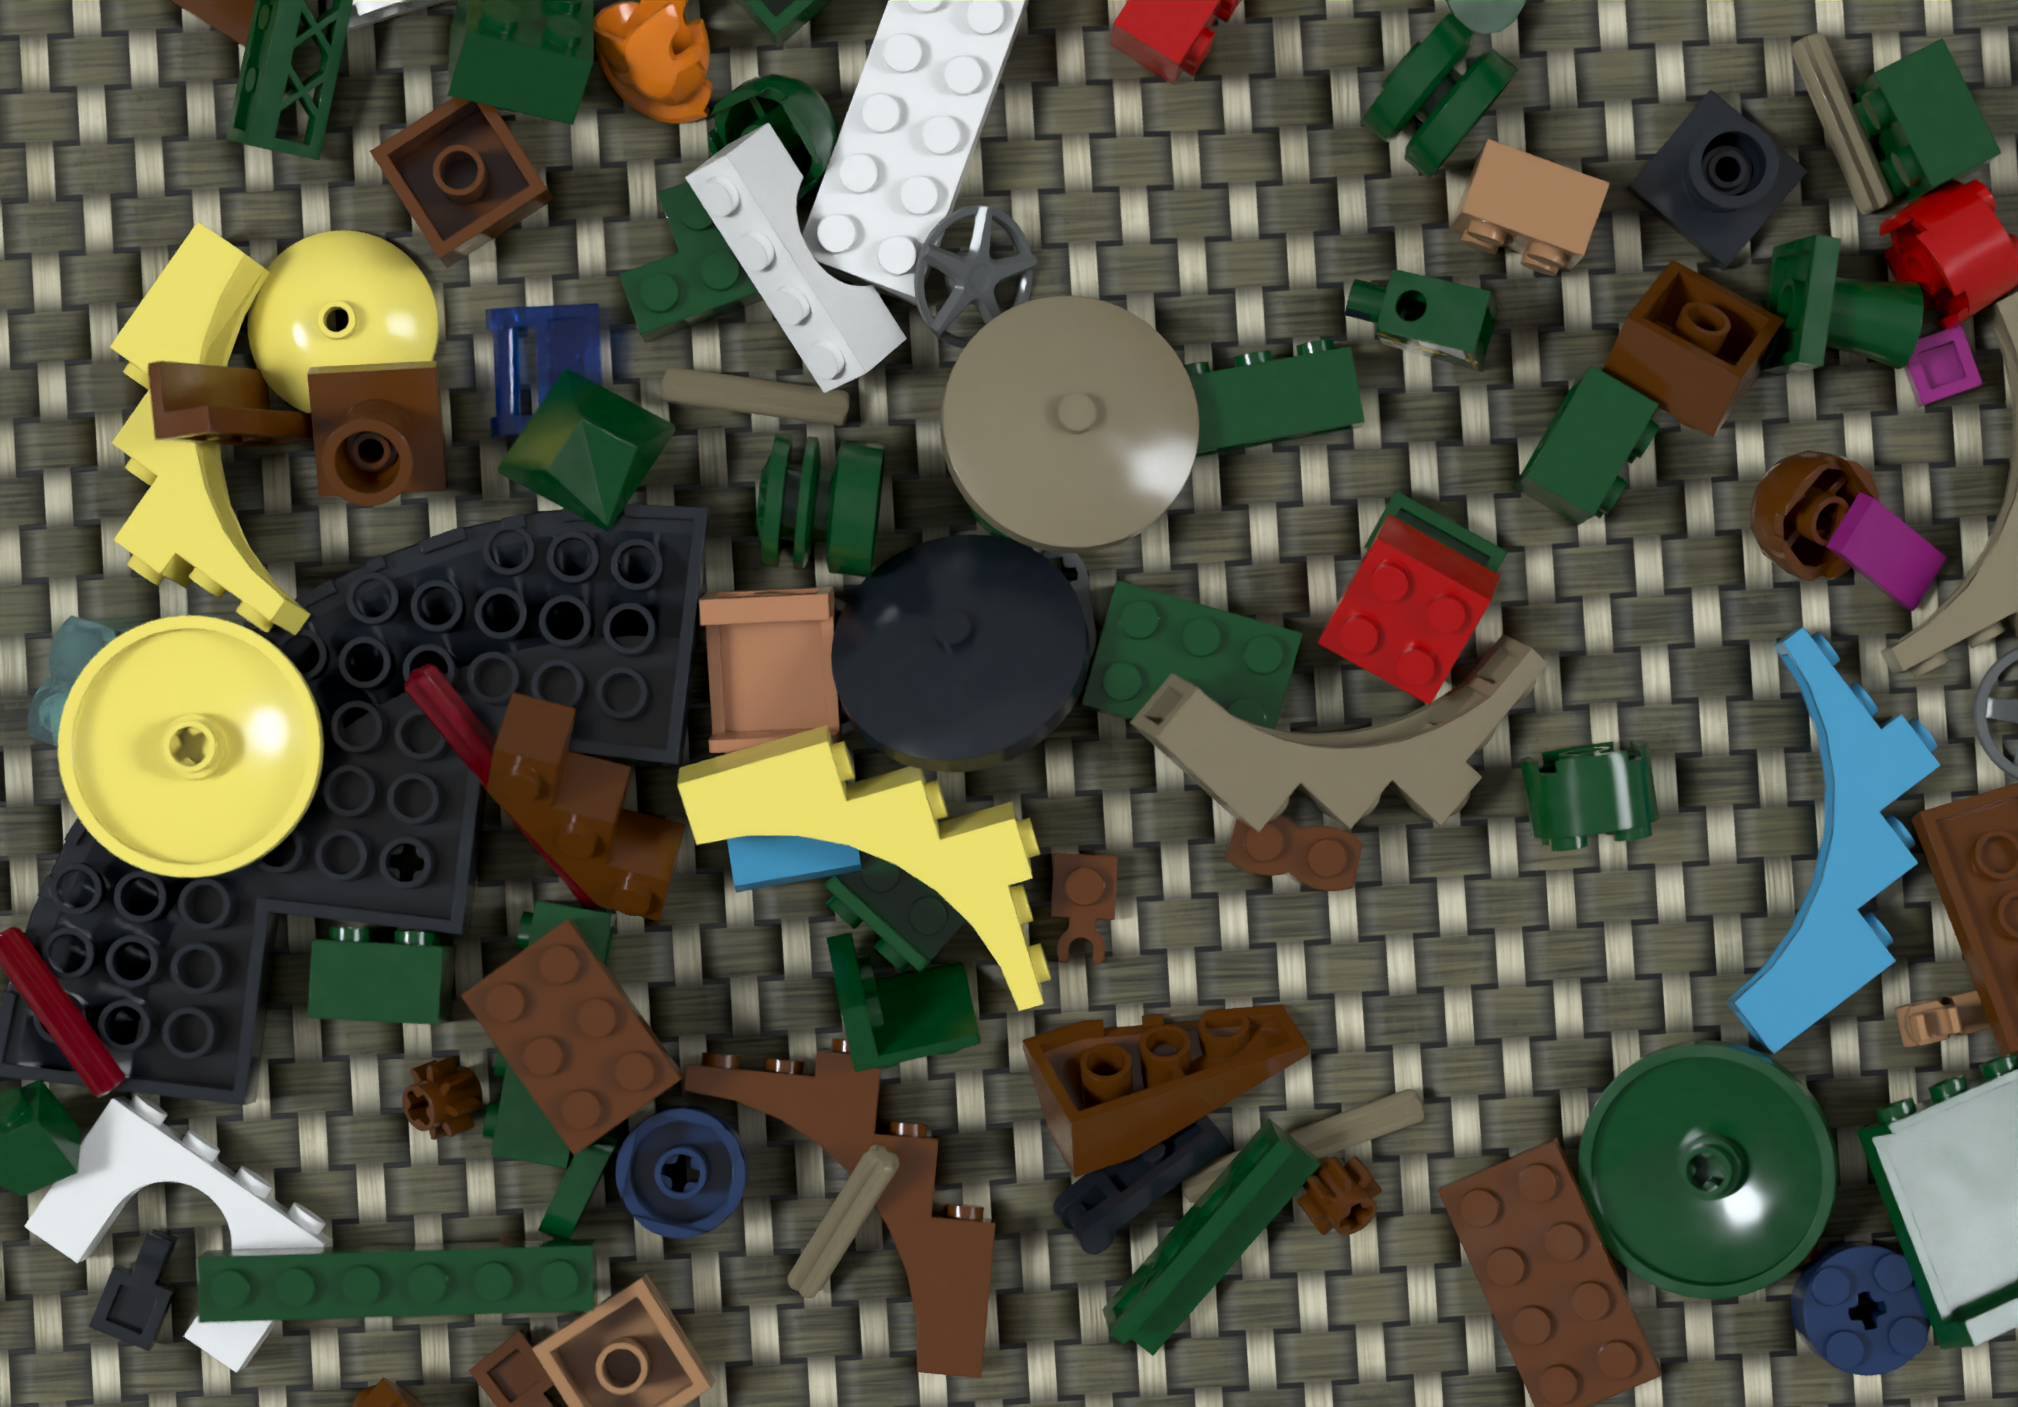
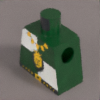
(1453, 328)

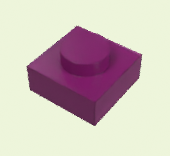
(1942, 367)

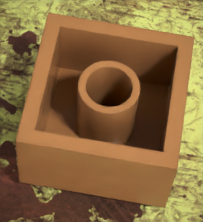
(1528, 208)
(625, 1354)

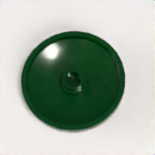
(1708, 1169)

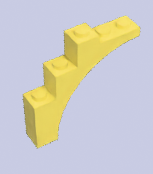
(186, 517)
(801, 791)

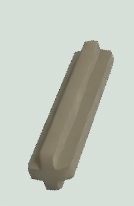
(1841, 123)
(755, 396)
(843, 1221)

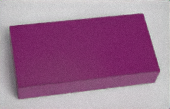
(1886, 551)

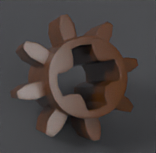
(442, 1098)
(1340, 1196)

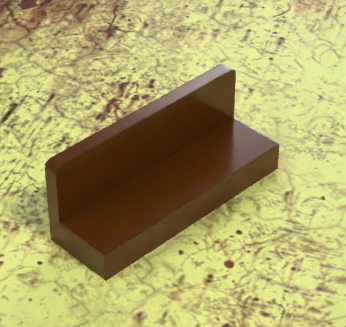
(219, 407)

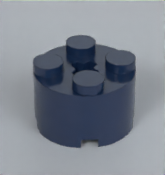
(652, 1192)
(1829, 1287)

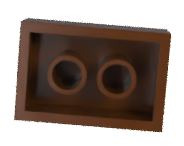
(572, 1035)

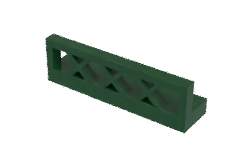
(268, 68)
(1209, 1238)

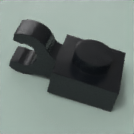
(135, 1299)

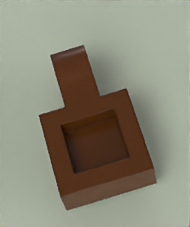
(514, 1375)

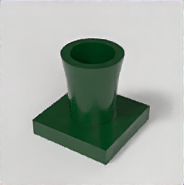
(1835, 312)

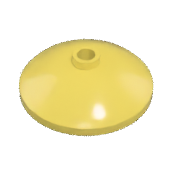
(352, 271)

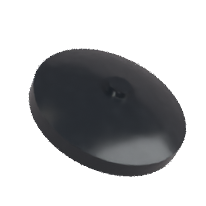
(960, 653)

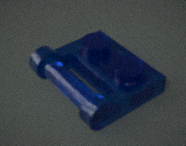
(564, 338)

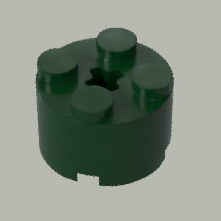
(1590, 793)

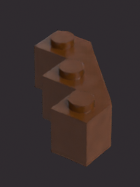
(577, 811)

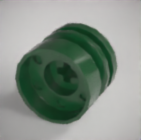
(821, 505)

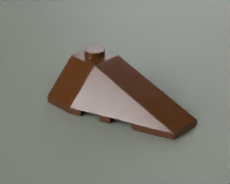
(1136, 1085)

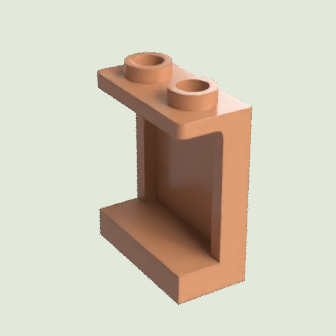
(770, 665)

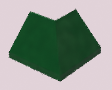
(586, 449)

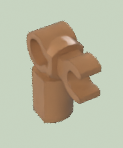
(1934, 1022)

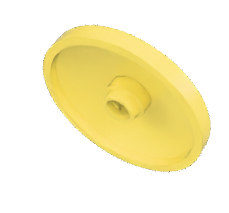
(190, 746)

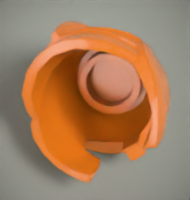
(655, 58)

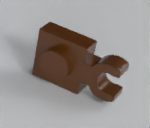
(1083, 892)

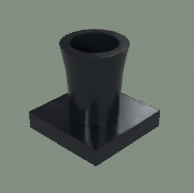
(1698, 205)

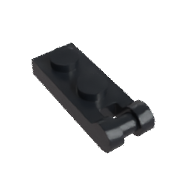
(1116, 1194)

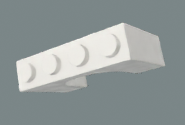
(134, 1149)

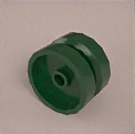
(1438, 95)

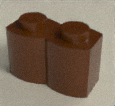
(1310, 855)

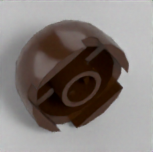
(1801, 508)

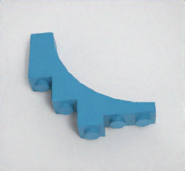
(1860, 854)

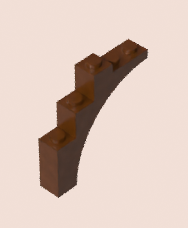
(942, 1253)

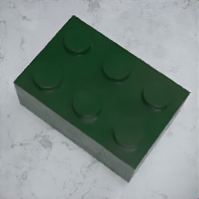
(1225, 655)

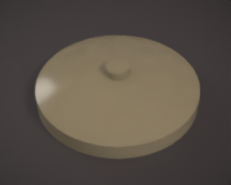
(1069, 424)

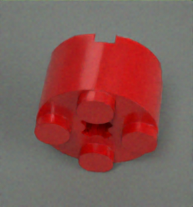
(1953, 250)

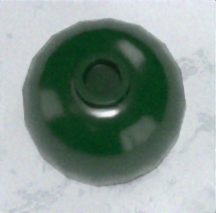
(794, 112)

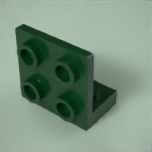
(898, 907)
(900, 1014)

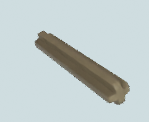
(1328, 1134)

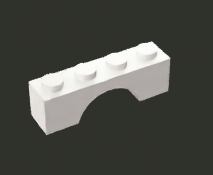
(752, 201)

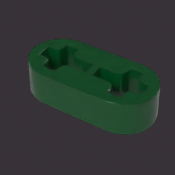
(578, 1187)

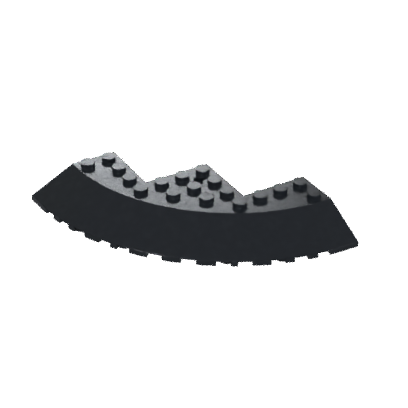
(502, 607)

